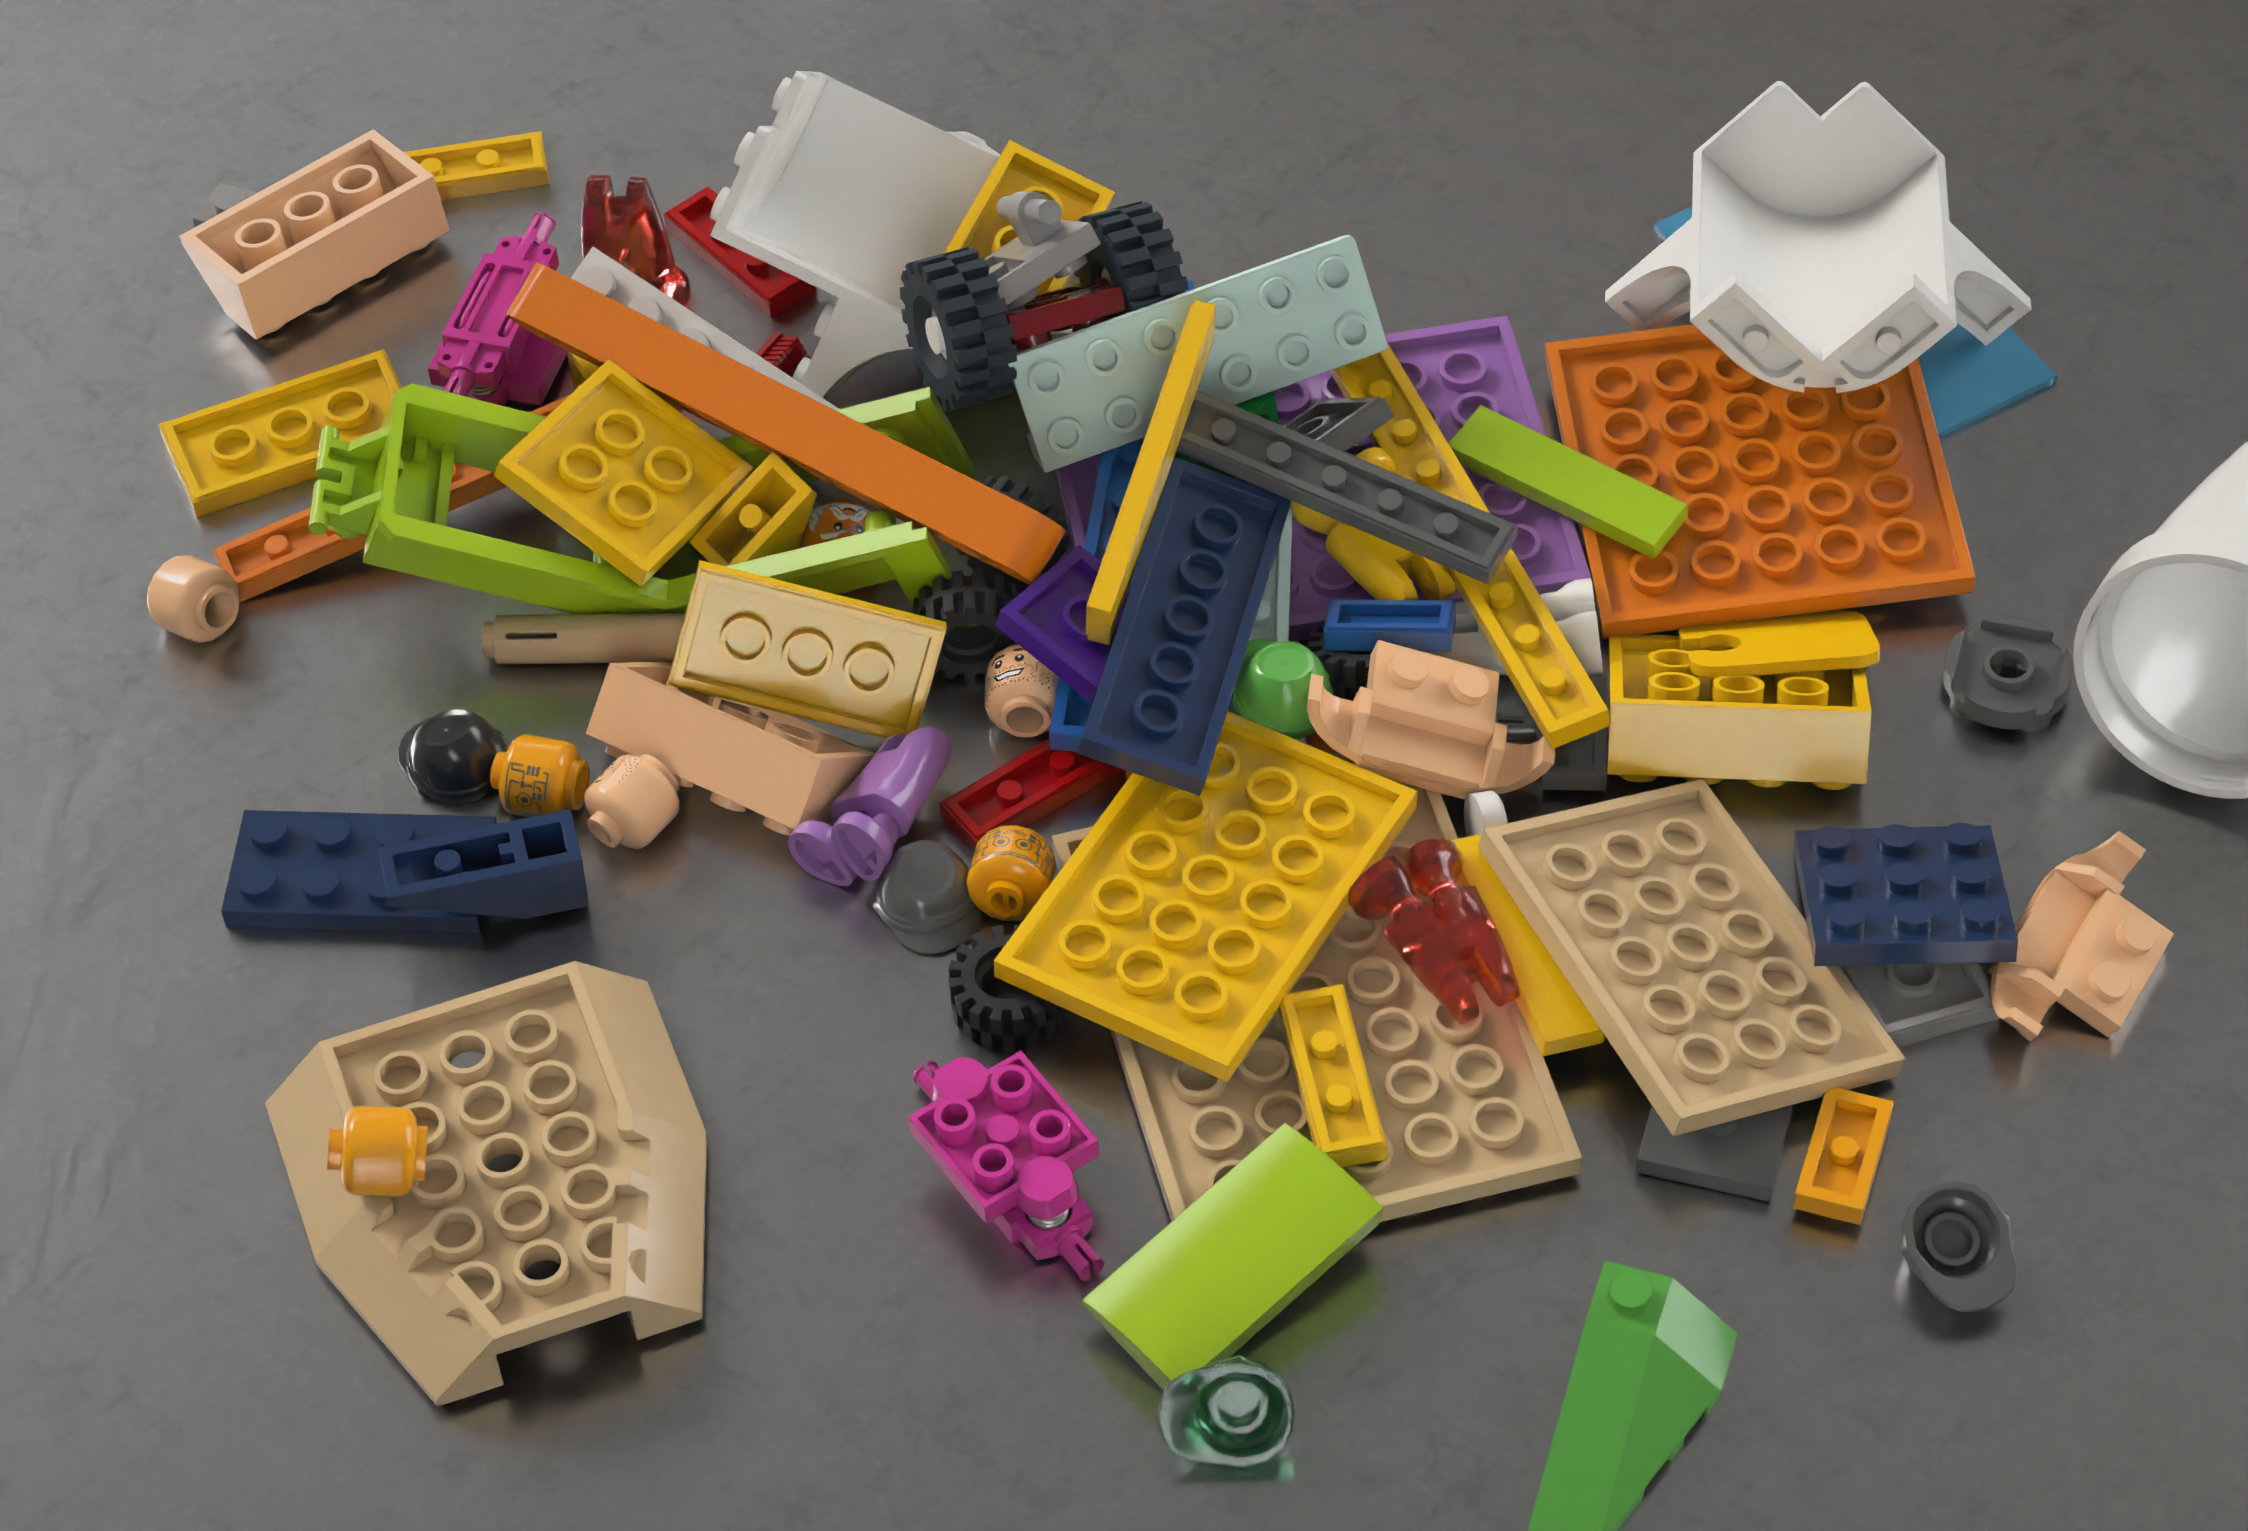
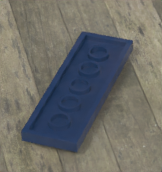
(1185, 627)

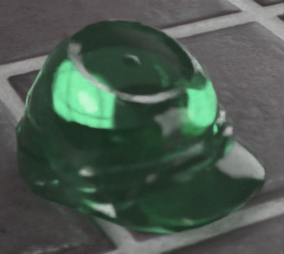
(1227, 1413)

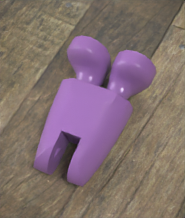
(873, 810)

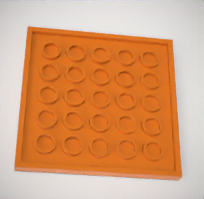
(1784, 489)

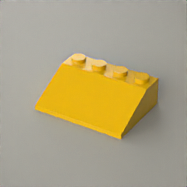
(1734, 725)

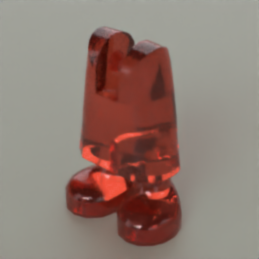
(631, 232)
(1443, 946)

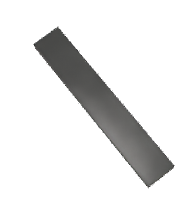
(1346, 488)

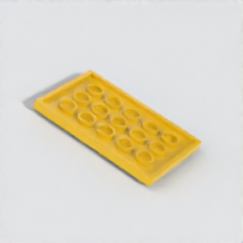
(1206, 908)

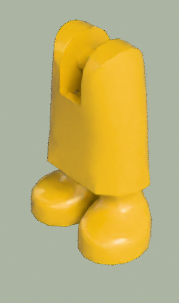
(1373, 562)

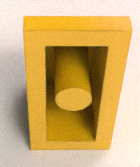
(759, 518)

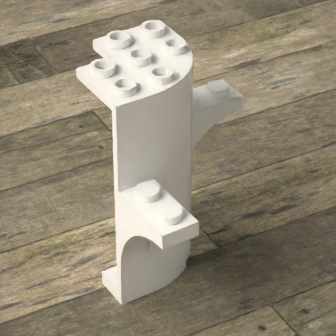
(844, 202)
(1820, 248)

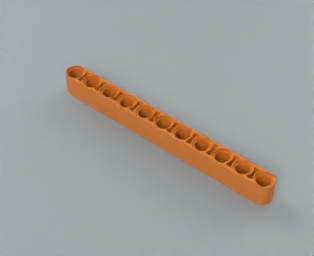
(789, 424)

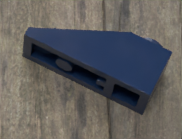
(490, 870)

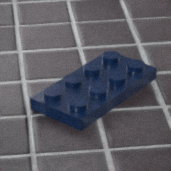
(329, 874)

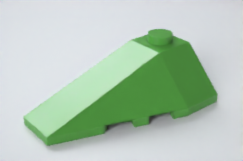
(1635, 1390)

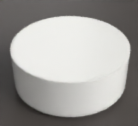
(1482, 812)

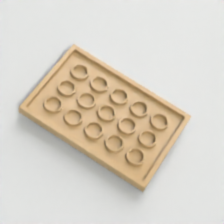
(1689, 956)

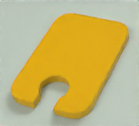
(1782, 645)

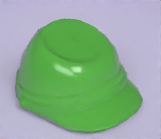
(1276, 686)

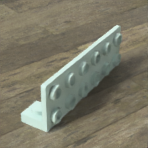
(1270, 332)

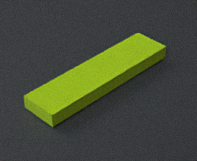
(1568, 482)

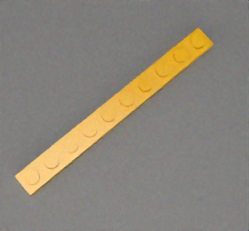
(1509, 607)

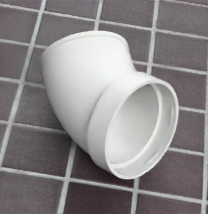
(2169, 643)

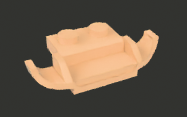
(1427, 725)
(2080, 945)

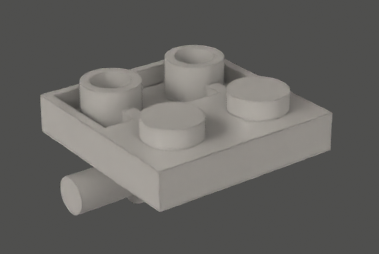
(1042, 248)

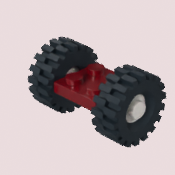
(968, 333)

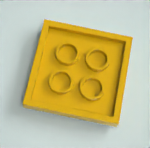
(623, 472)

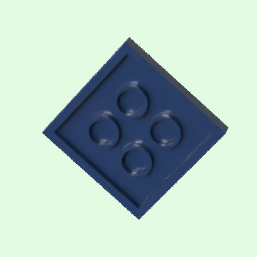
(1904, 895)

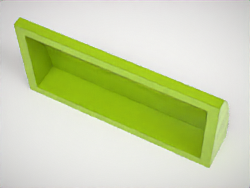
(1234, 1257)

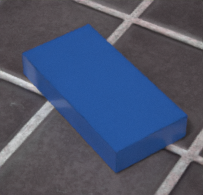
(1407, 623)

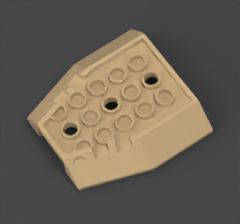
(604, 1186)

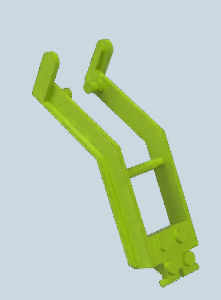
(399, 489)

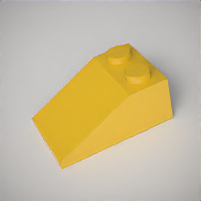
(1026, 171)

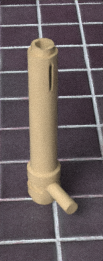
(582, 638)

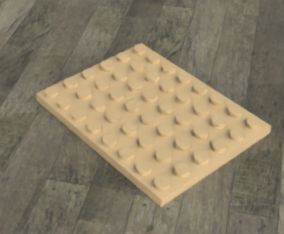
(1457, 1103)

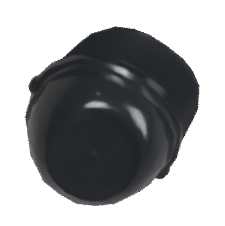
(451, 756)

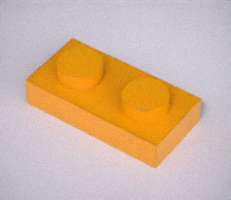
(1843, 1155)

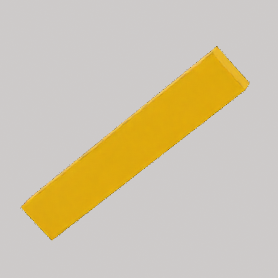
(1150, 473)

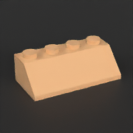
(316, 233)
(726, 746)

